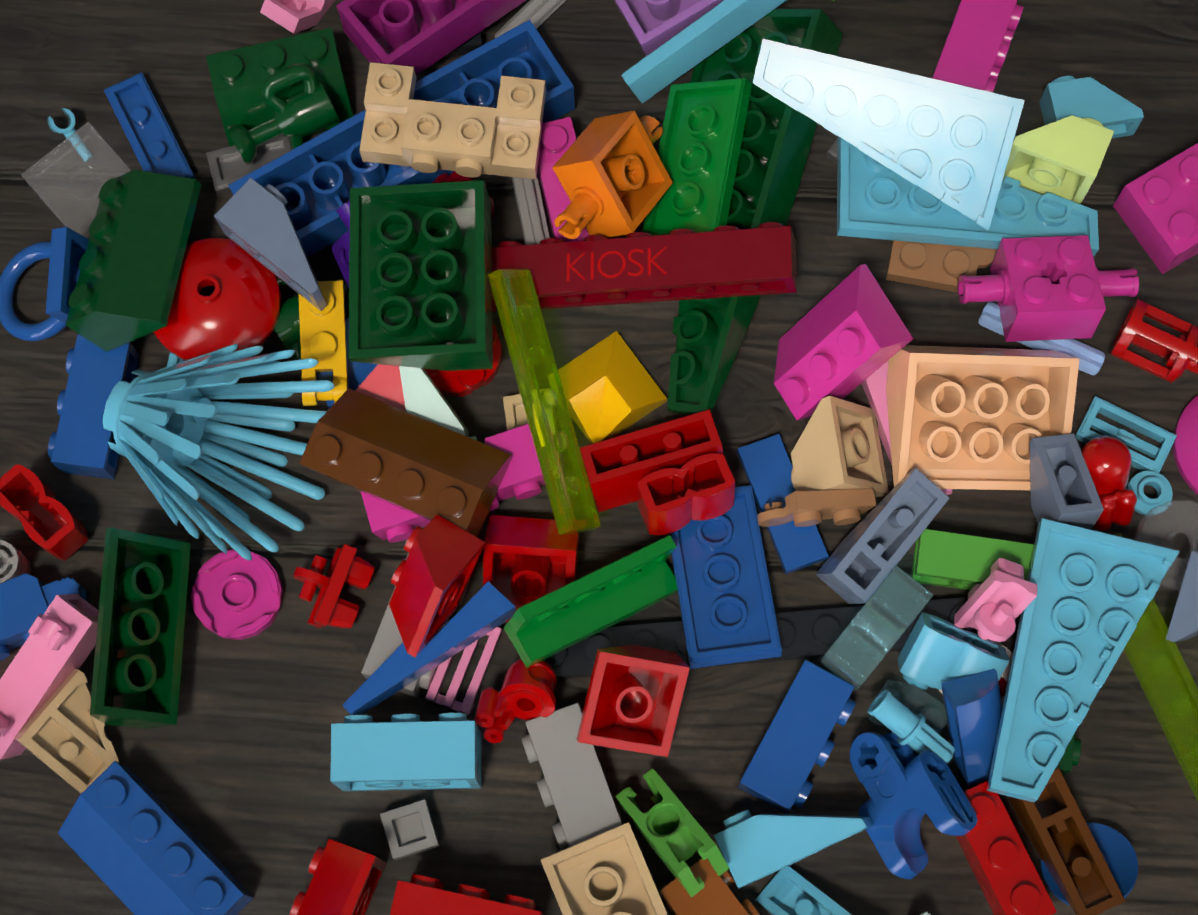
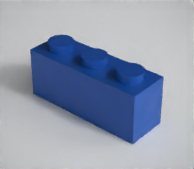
(80, 440)
(798, 738)

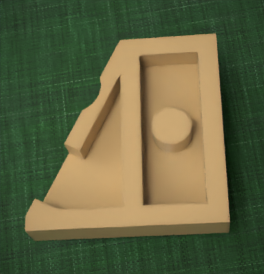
(67, 736)

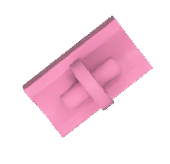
(997, 602)

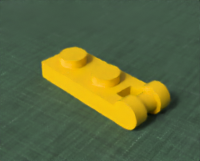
(325, 340)

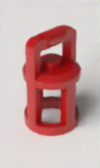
(1178, 352)

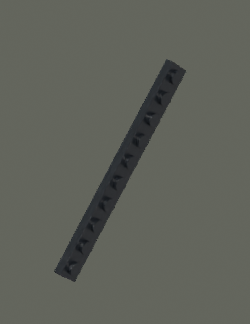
(800, 632)

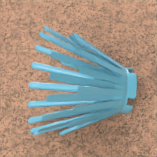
(170, 423)

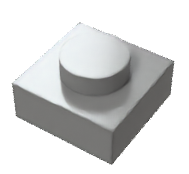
(409, 829)

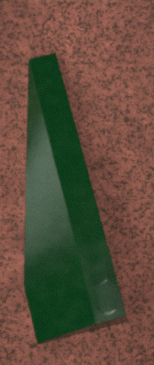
(764, 191)

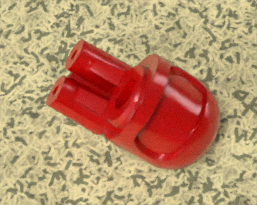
(1110, 467)
(524, 695)

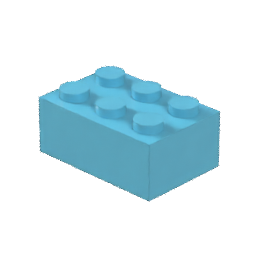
(406, 753)

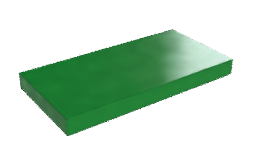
(700, 154)

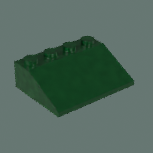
(421, 276)

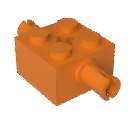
(611, 176)

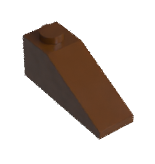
(1068, 848)

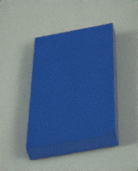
(725, 587)

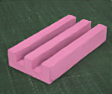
(442, 670)

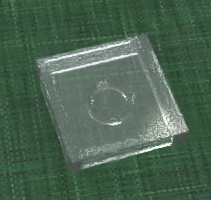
(73, 175)

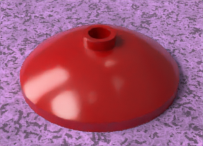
(237, 312)

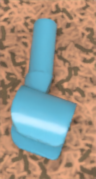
(69, 130)

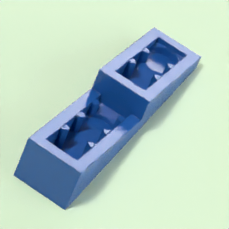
(477, 618)

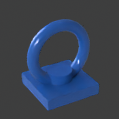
(64, 254)

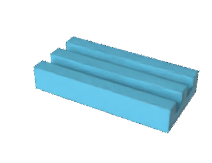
(1134, 422)

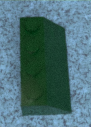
(132, 257)
(140, 630)

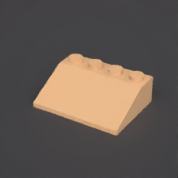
(973, 411)

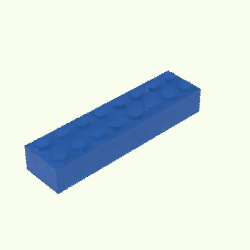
(323, 170)

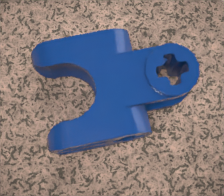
(901, 793)

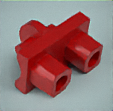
(343, 569)

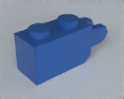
(23, 601)

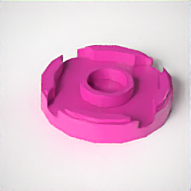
(237, 595)

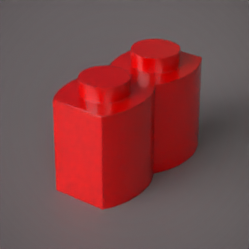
(694, 492)
(41, 513)

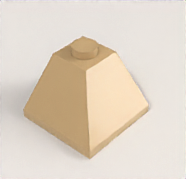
(839, 450)

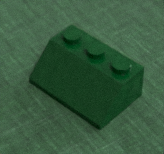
(240, 74)

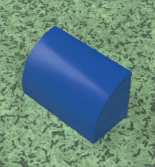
(973, 722)

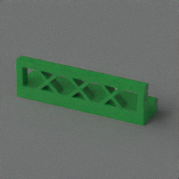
(592, 603)

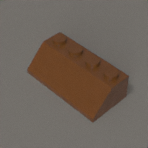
(406, 461)

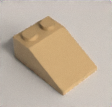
(604, 877)

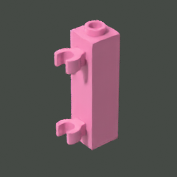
(54, 648)

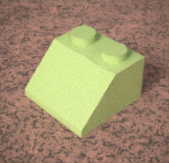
(1060, 157)

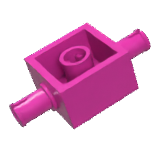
(1047, 288)

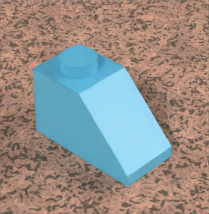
(1089, 100)

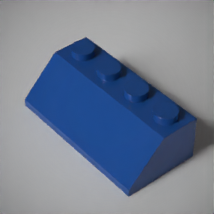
(147, 851)

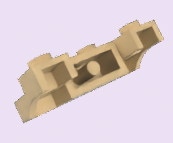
(449, 134)

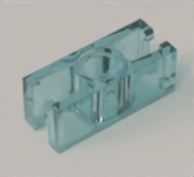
(876, 628)

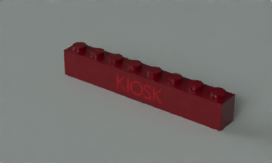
(656, 267)

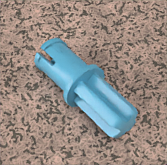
(909, 727)

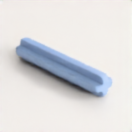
(1090, 358)

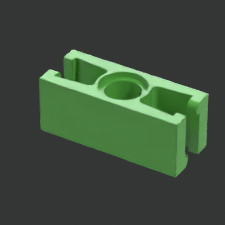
(963, 559)
(678, 846)

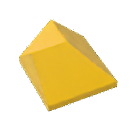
(608, 389)

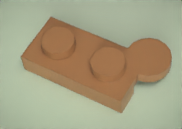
(935, 264)
(812, 507)

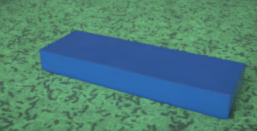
(147, 128)
(769, 473)

